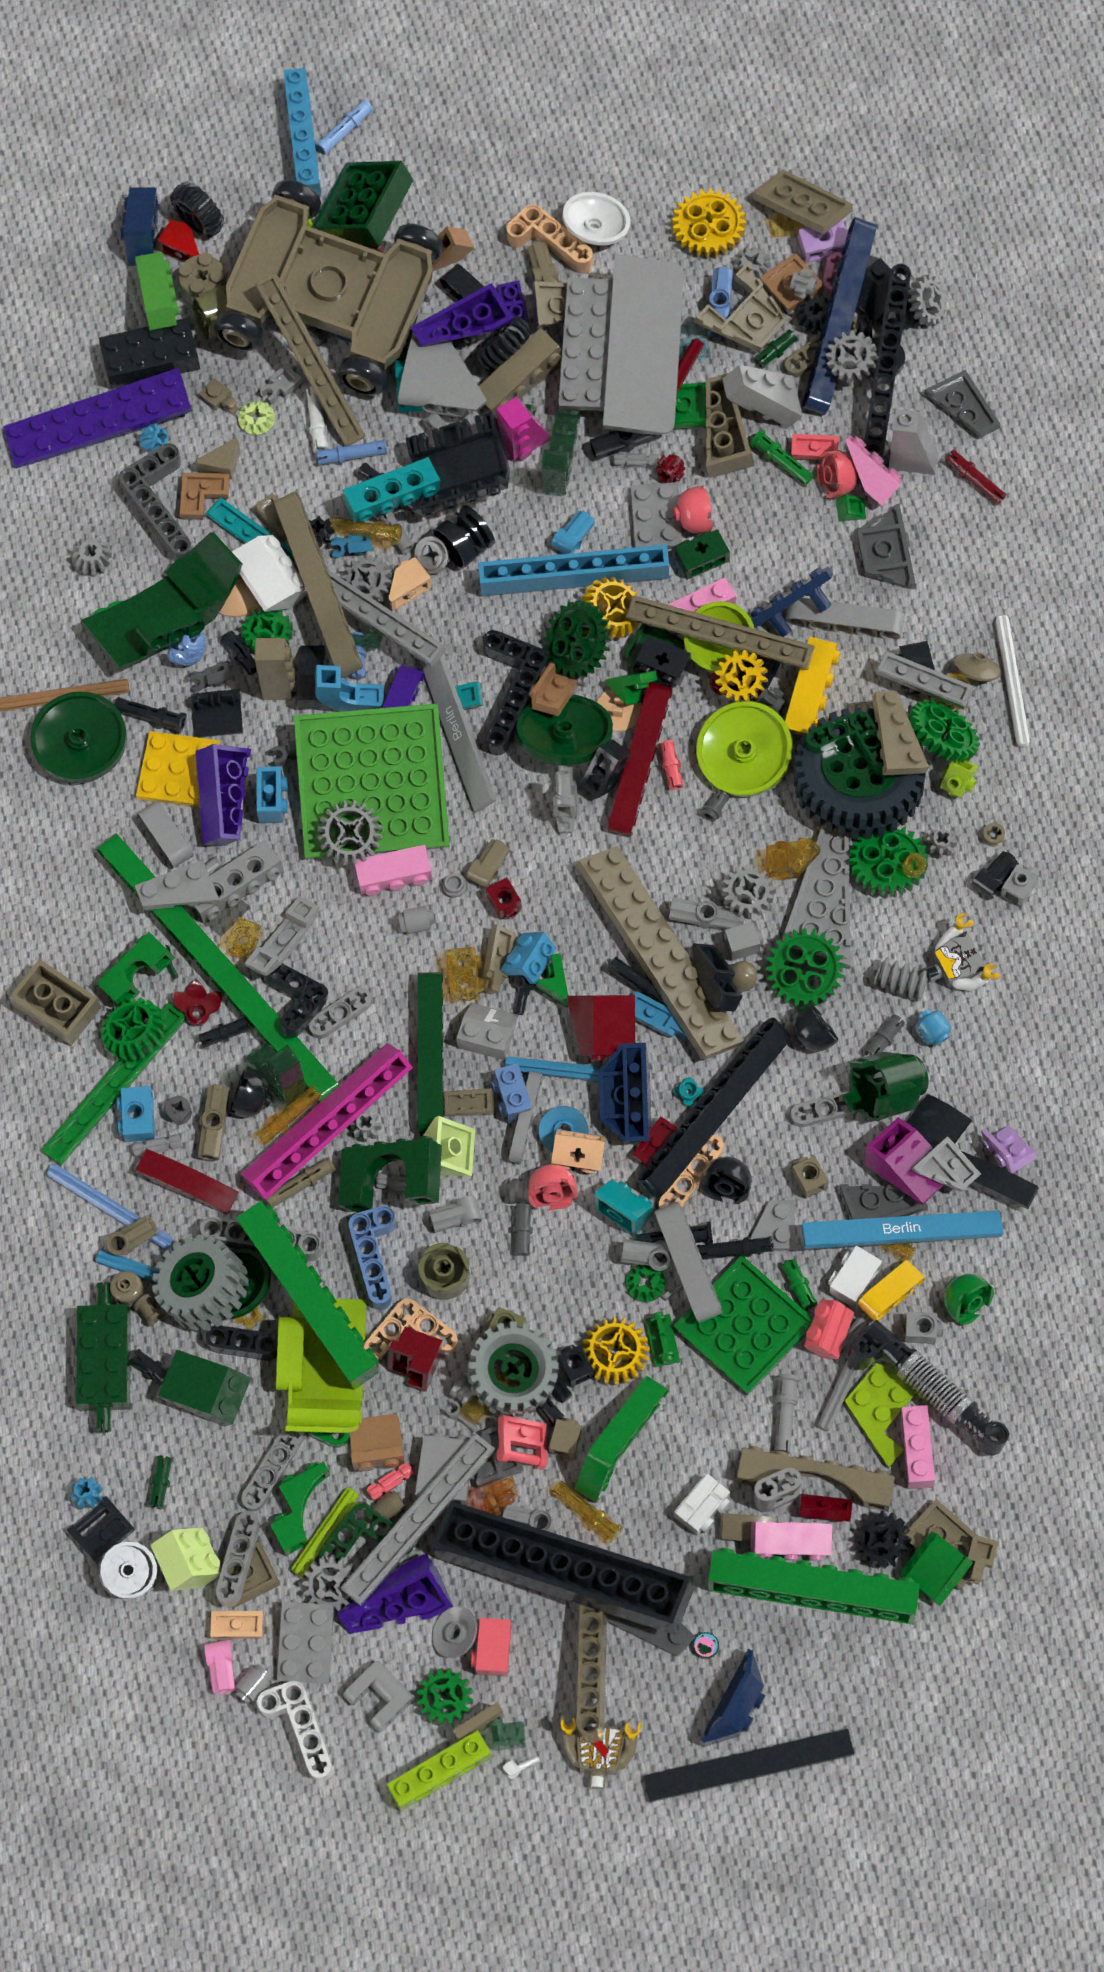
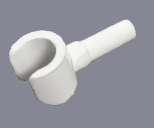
(512, 1770)

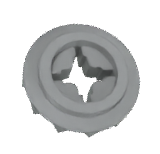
(763, 261)
(425, 547)

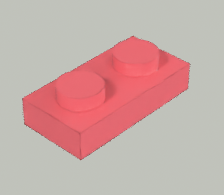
(812, 446)

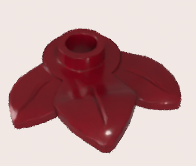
(199, 1001)

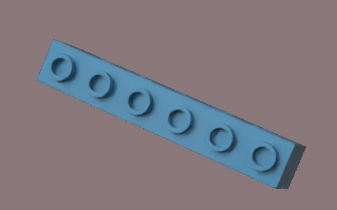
(302, 128)

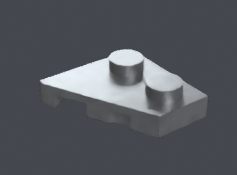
(493, 1469)

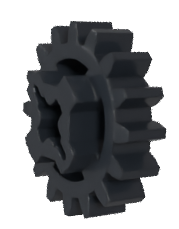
(891, 1531)

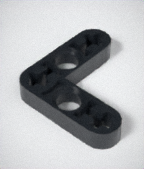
(302, 994)

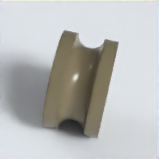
(1000, 838)

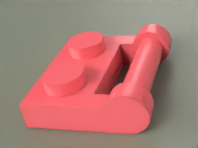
(523, 1434)

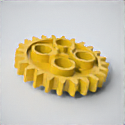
(705, 206)

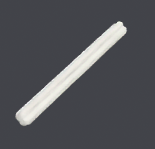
(1012, 681)

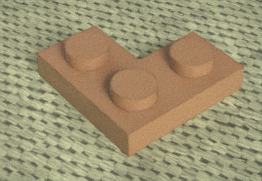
(197, 488)

